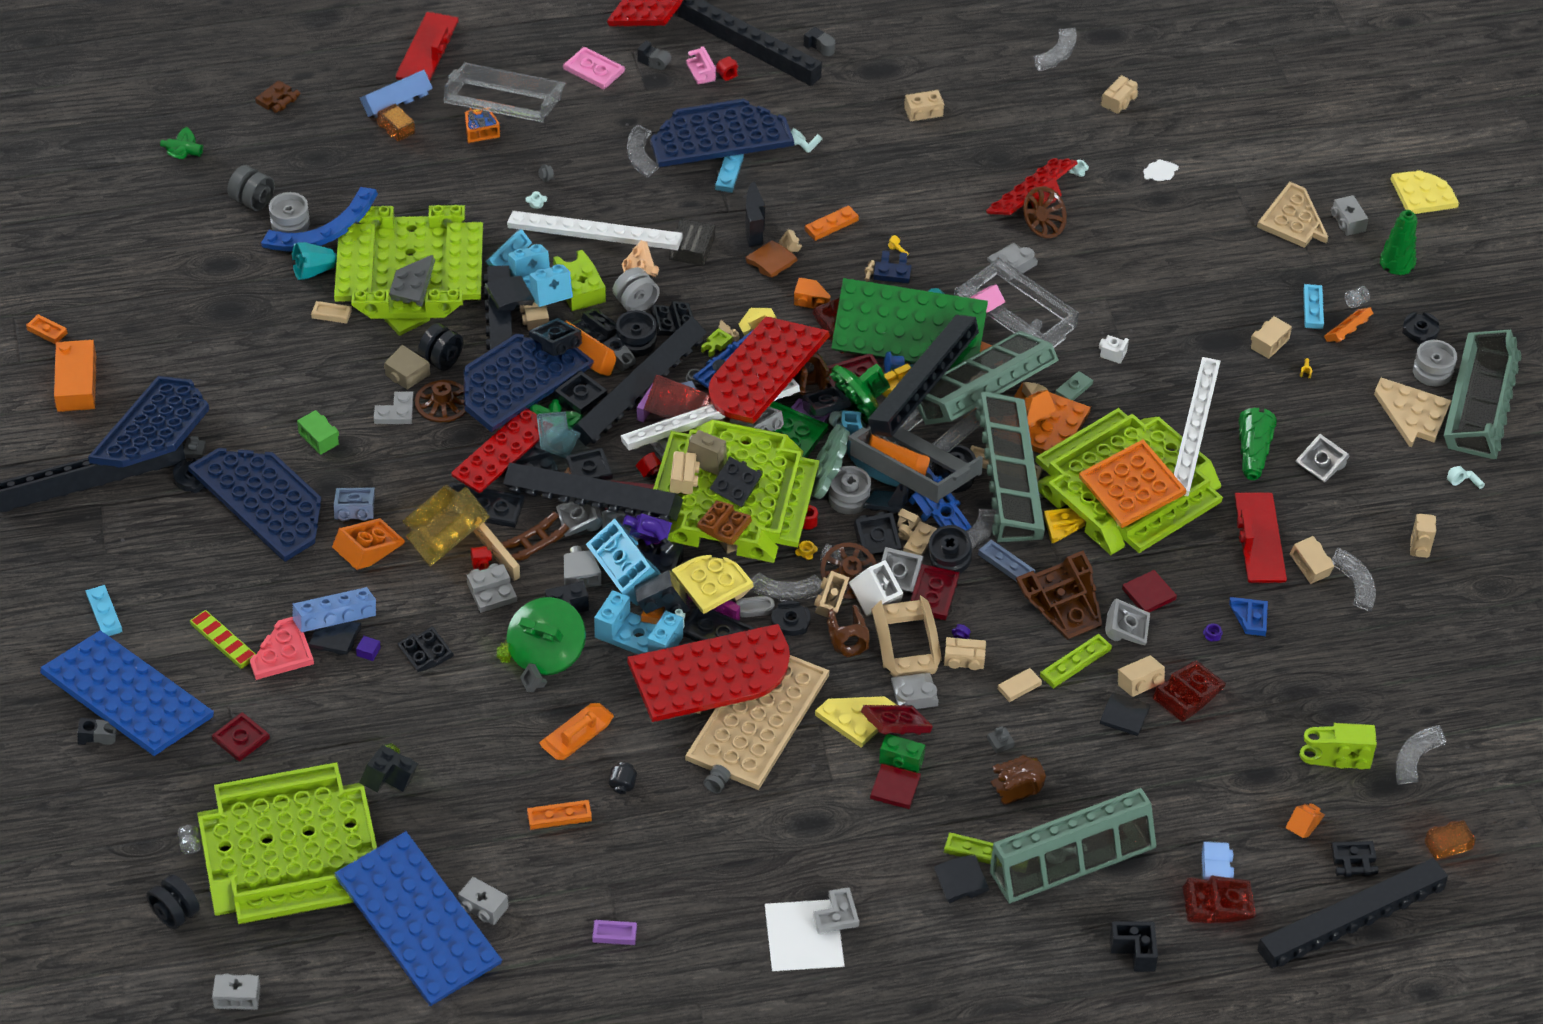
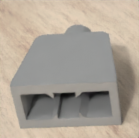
(581, 566)

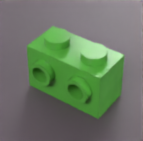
(318, 432)

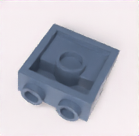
(354, 503)

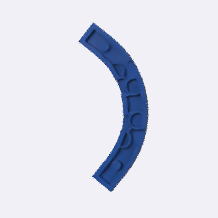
(327, 233)

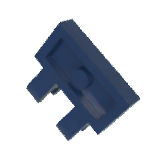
(892, 272)

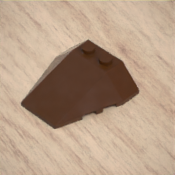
(1065, 595)

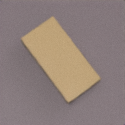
(331, 312)
(1019, 685)

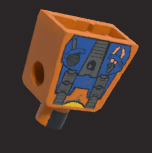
(481, 125)

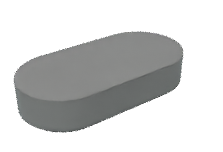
(755, 606)

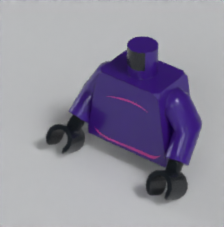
(650, 530)

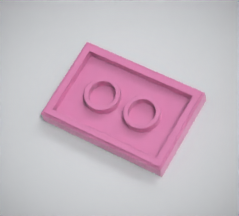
(594, 68)

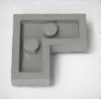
(398, 413)
(840, 916)

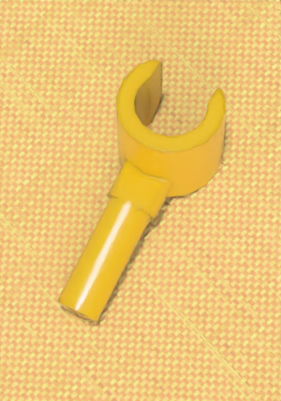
(894, 244)
(1306, 368)

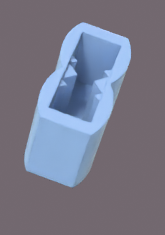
(1216, 860)

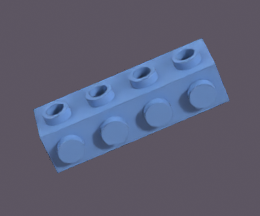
(397, 92)
(334, 609)

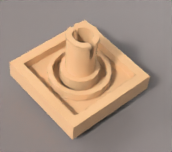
(641, 258)

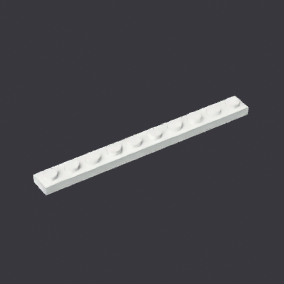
(594, 230)
(684, 422)
(1196, 422)

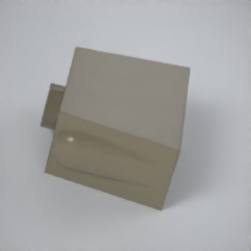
(406, 367)
(710, 451)

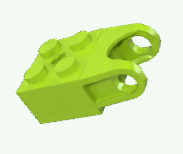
(586, 282)
(1341, 746)

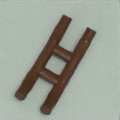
(539, 530)

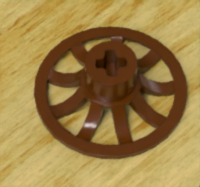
(1041, 214)
(441, 396)
(849, 566)

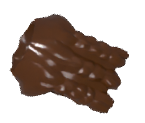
(819, 374)
(841, 634)
(1018, 778)

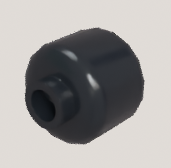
(622, 777)

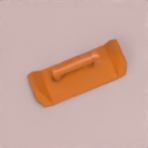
(603, 357)
(907, 457)
(577, 731)

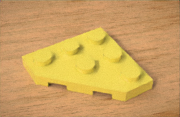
(846, 717)

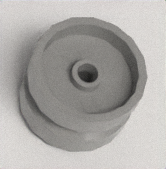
(289, 213)
(636, 290)
(1434, 363)
(849, 490)

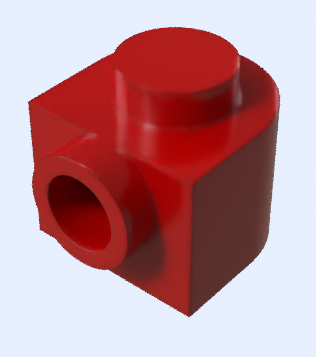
(727, 68)
(649, 465)
(811, 518)
(480, 557)

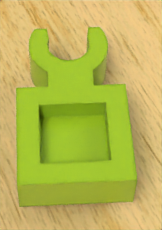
(717, 340)

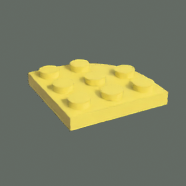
(1423, 192)
(711, 580)

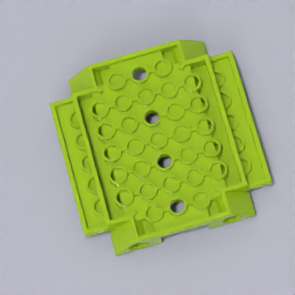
(381, 245)
(1103, 440)
(776, 503)
(293, 869)

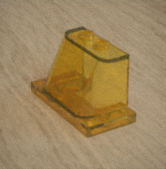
(443, 522)

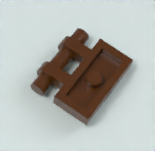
(277, 97)

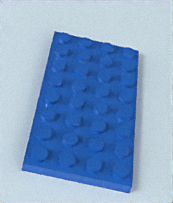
(127, 692)
(418, 918)

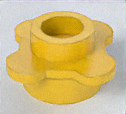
(806, 550)

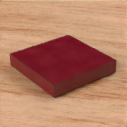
(1149, 591)
(240, 736)
(895, 786)

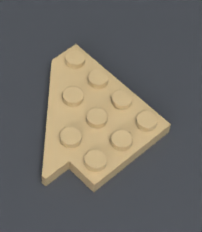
(1293, 217)
(1412, 410)

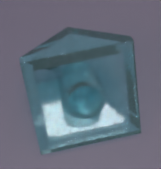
(556, 434)

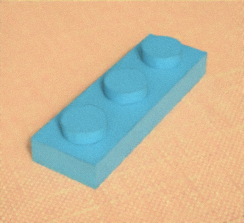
(729, 173)
(516, 241)
(1313, 306)
(104, 610)

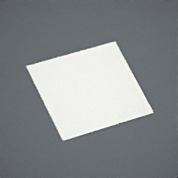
(795, 939)

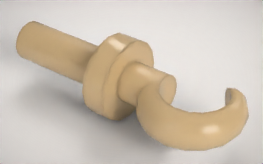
(869, 270)

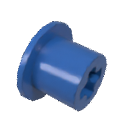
(892, 362)

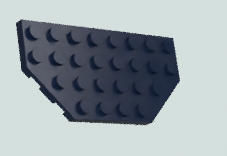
(719, 132)
(516, 378)
(153, 424)
(263, 496)

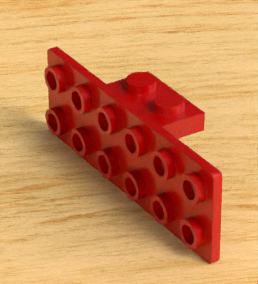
(428, 45)
(1044, 176)
(496, 453)
(1260, 538)

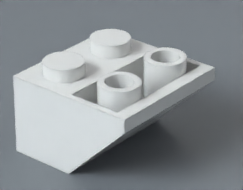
(875, 585)

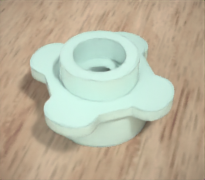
(1079, 169)
(536, 200)

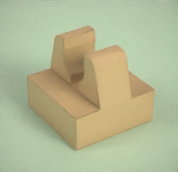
(790, 241)
(906, 516)

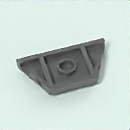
(412, 281)

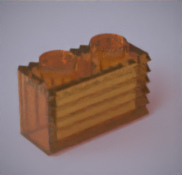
(396, 122)
(1449, 839)

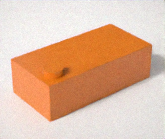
(75, 375)

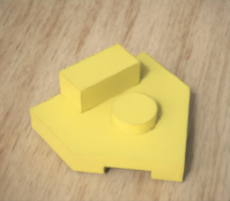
(753, 318)

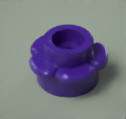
(961, 631)
(1212, 632)

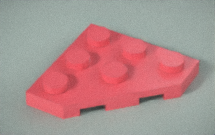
(281, 651)

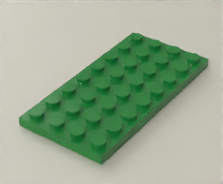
(899, 320)

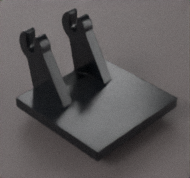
(736, 481)
(888, 500)

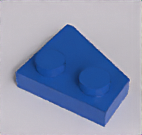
(1251, 615)

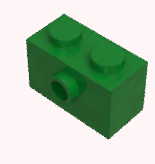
(902, 753)

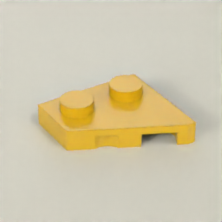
(1062, 523)

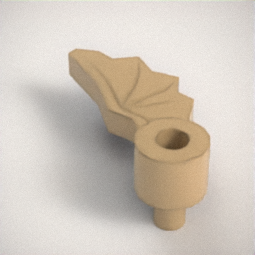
(726, 328)

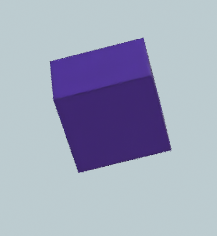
(368, 648)

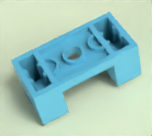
(544, 283)
(622, 558)
(618, 625)

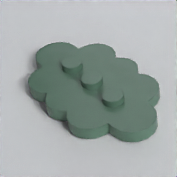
(830, 460)

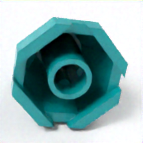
(312, 260)

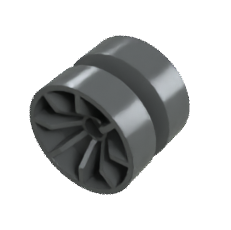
(251, 187)

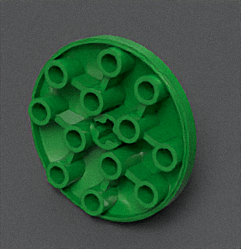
(861, 390)
(547, 635)

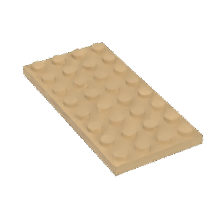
(755, 732)

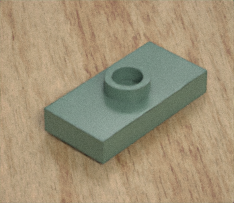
(1074, 386)

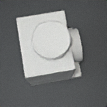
(1113, 348)

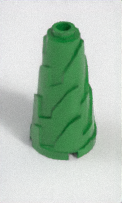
(1400, 247)
(1256, 434)

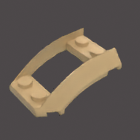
(906, 612)

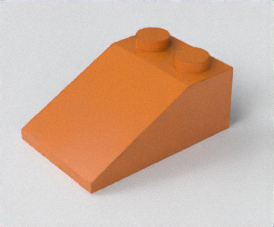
(366, 542)

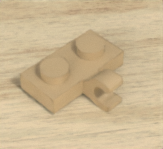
(918, 539)

